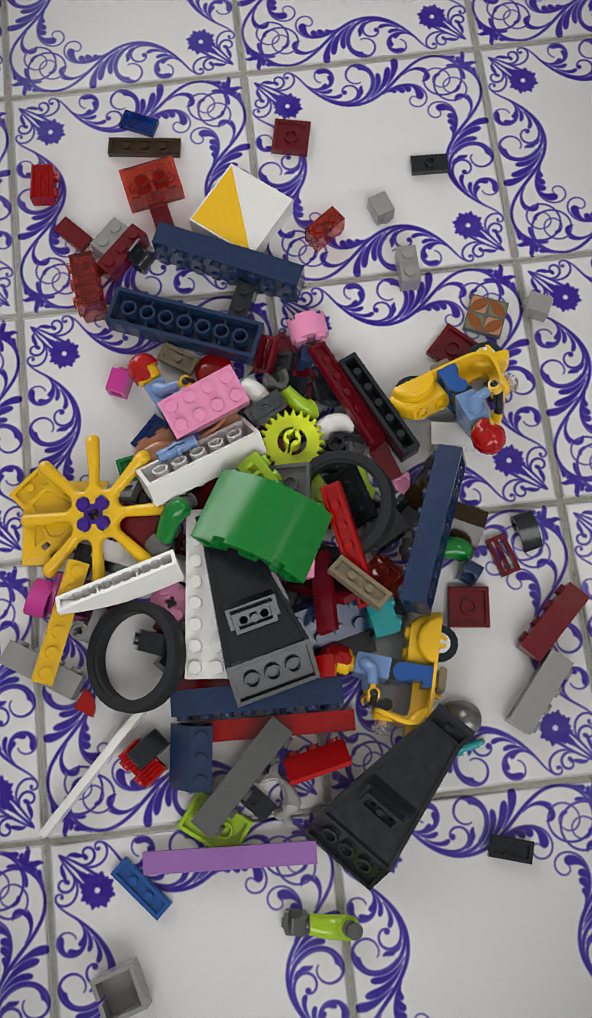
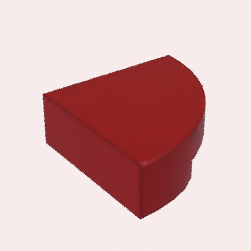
(86, 703)

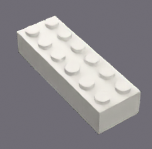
(202, 463)

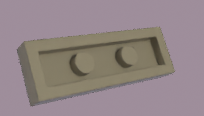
(359, 583)

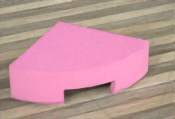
(402, 483)

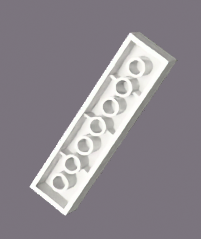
(201, 633)

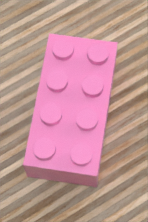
(204, 403)

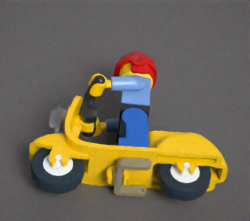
(448, 387)
(425, 647)

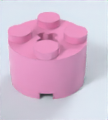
(307, 328)
(173, 592)

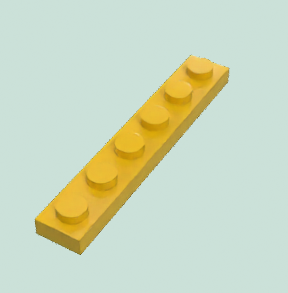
(58, 627)

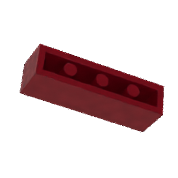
(552, 621)

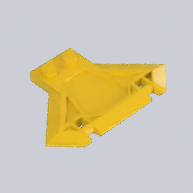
(40, 495)

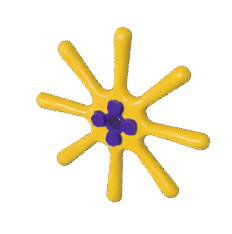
(83, 509)

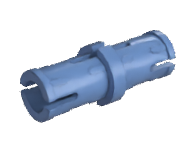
(176, 448)

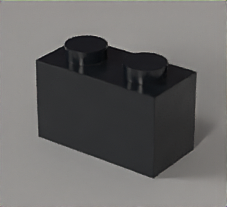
(243, 299)

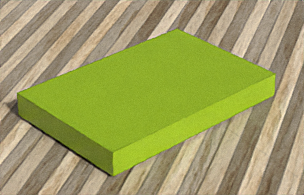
(233, 834)

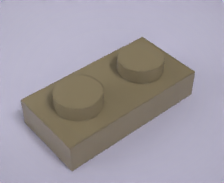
(178, 359)

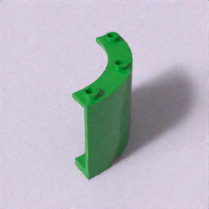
(263, 523)

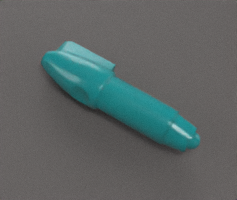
(470, 746)

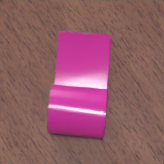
(38, 598)

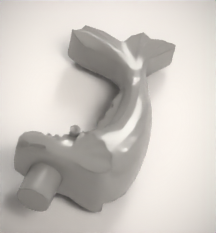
(291, 798)

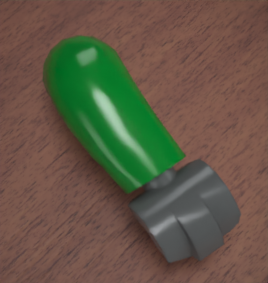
(170, 519)
(457, 549)

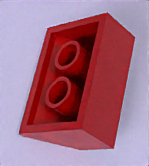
(316, 761)

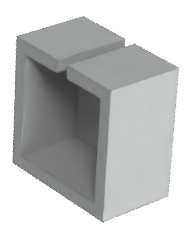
(124, 990)

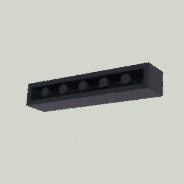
(386, 416)

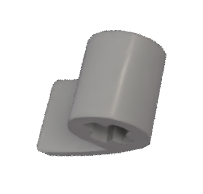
(83, 631)

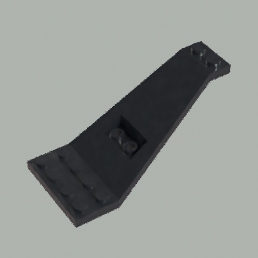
(266, 649)
(382, 807)

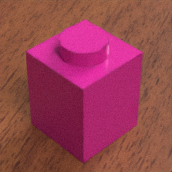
(119, 383)

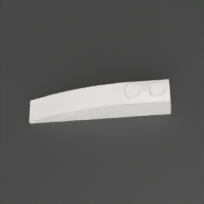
(123, 585)

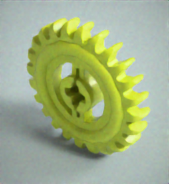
(295, 424)

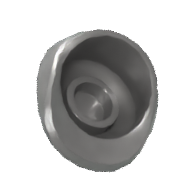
(466, 712)

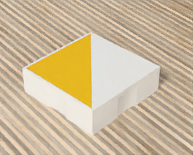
(242, 211)

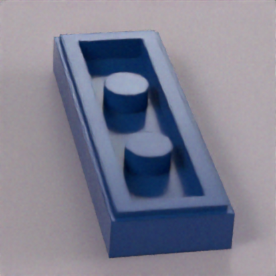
(141, 888)

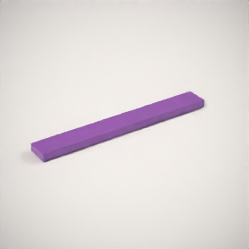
(229, 857)

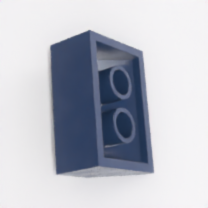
(191, 757)

